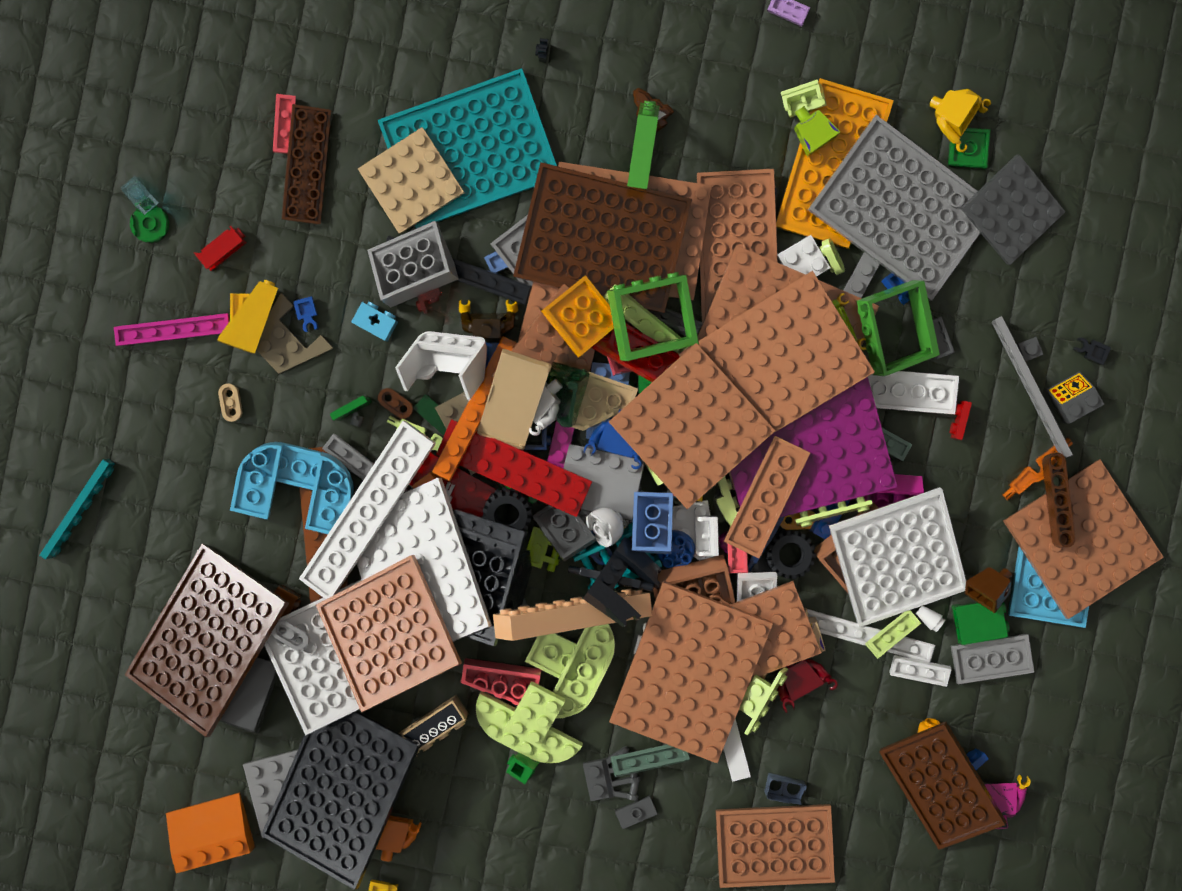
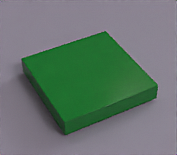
(977, 149)
(350, 408)

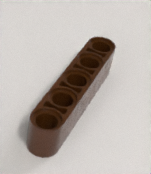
(1054, 509)

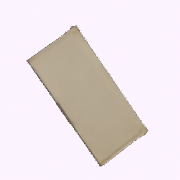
(513, 398)

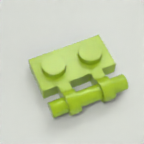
(538, 546)

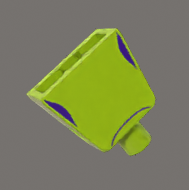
(814, 130)

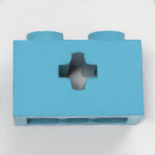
(363, 319)

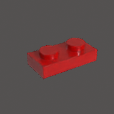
(962, 412)

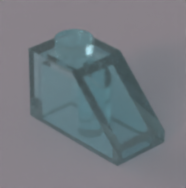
(139, 195)

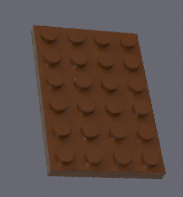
(942, 786)

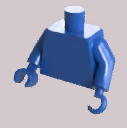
(609, 440)

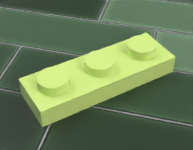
(892, 633)

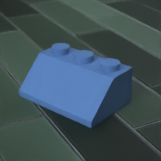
(652, 522)

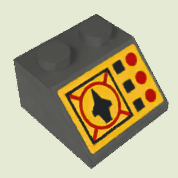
(1074, 397)

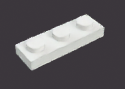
(920, 670)

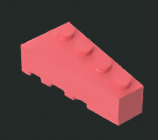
(499, 679)

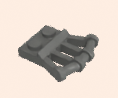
(600, 782)

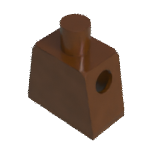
(989, 588)

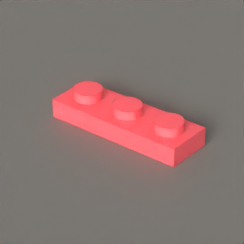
(282, 122)

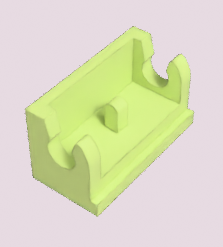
(808, 95)

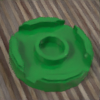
(151, 226)

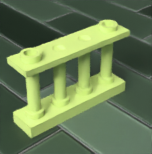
(806, 520)

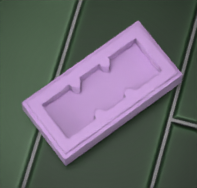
(789, 10)

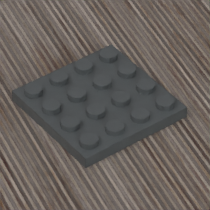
(1012, 209)

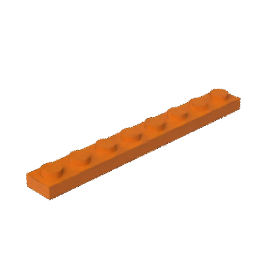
(470, 419)

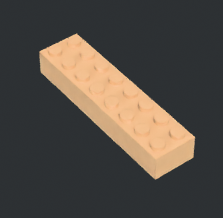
(561, 616)

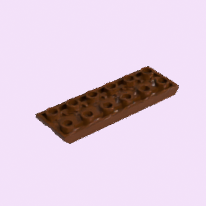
(306, 164)

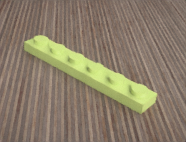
(646, 321)

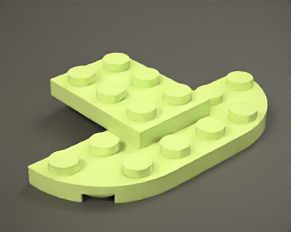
(576, 665)
(528, 725)

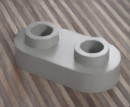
(290, 636)

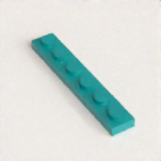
(74, 516)

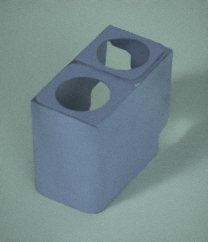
(786, 798)

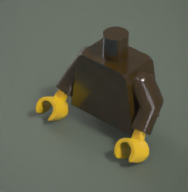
(488, 324)

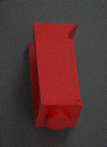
(221, 248)

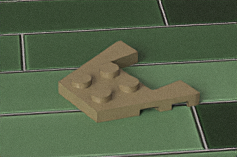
(281, 346)

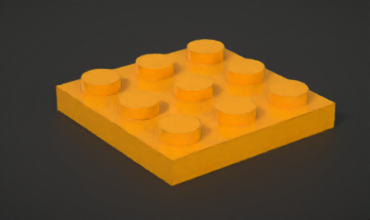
(580, 316)

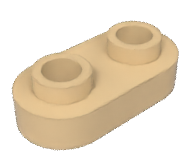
(228, 403)

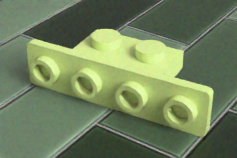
(758, 697)

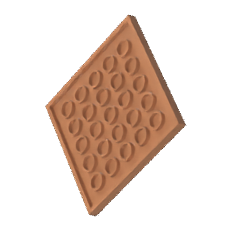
(691, 426)
(1107, 546)
(388, 633)

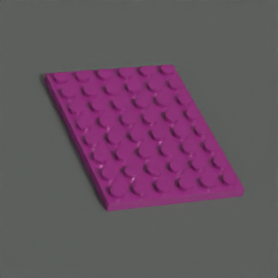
(845, 453)

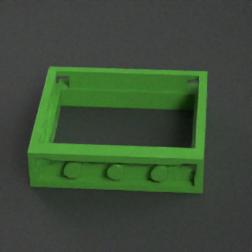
(643, 144)
(619, 321)
(923, 323)

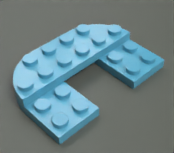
(298, 467)

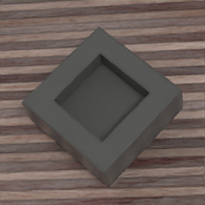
(1030, 349)

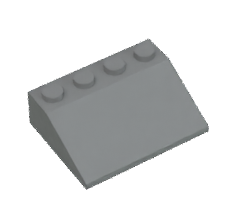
(412, 264)
(611, 476)

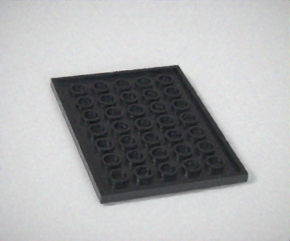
(341, 795)

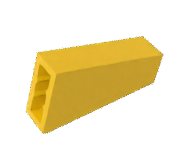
(249, 321)

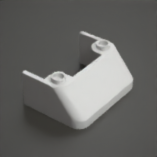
(445, 353)

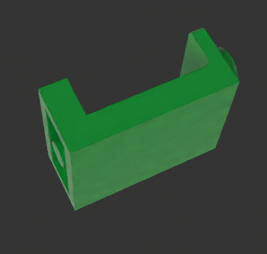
(978, 624)

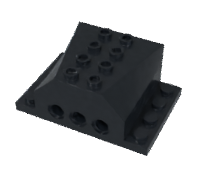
(498, 564)

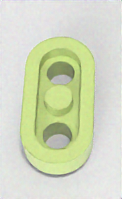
(835, 262)

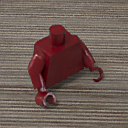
(802, 679)

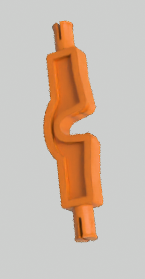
(1029, 476)

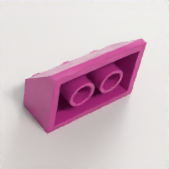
(906, 488)

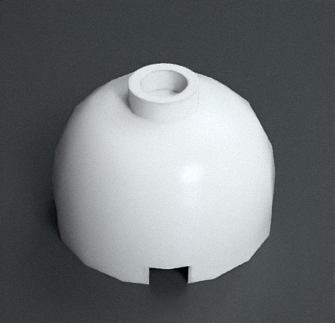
(606, 525)

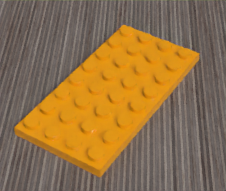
(851, 113)

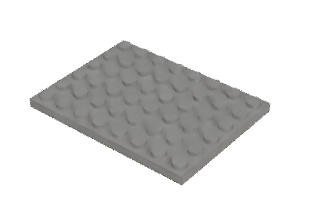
(899, 207)

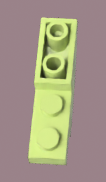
(727, 503)

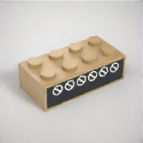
(437, 723)

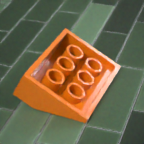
(209, 833)

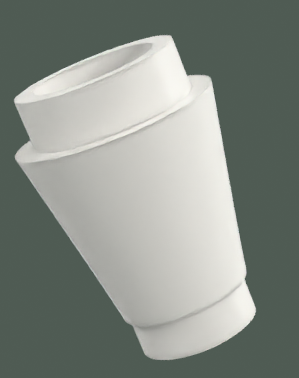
(930, 618)

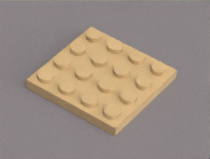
(411, 180)

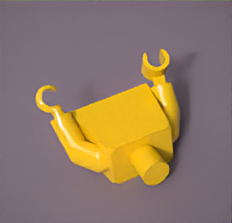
(956, 113)

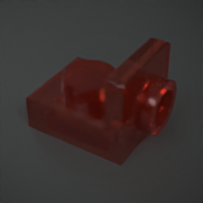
(430, 297)

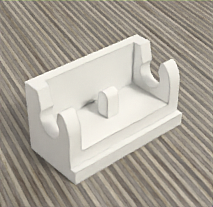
(706, 535)

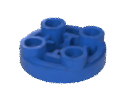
(682, 550)

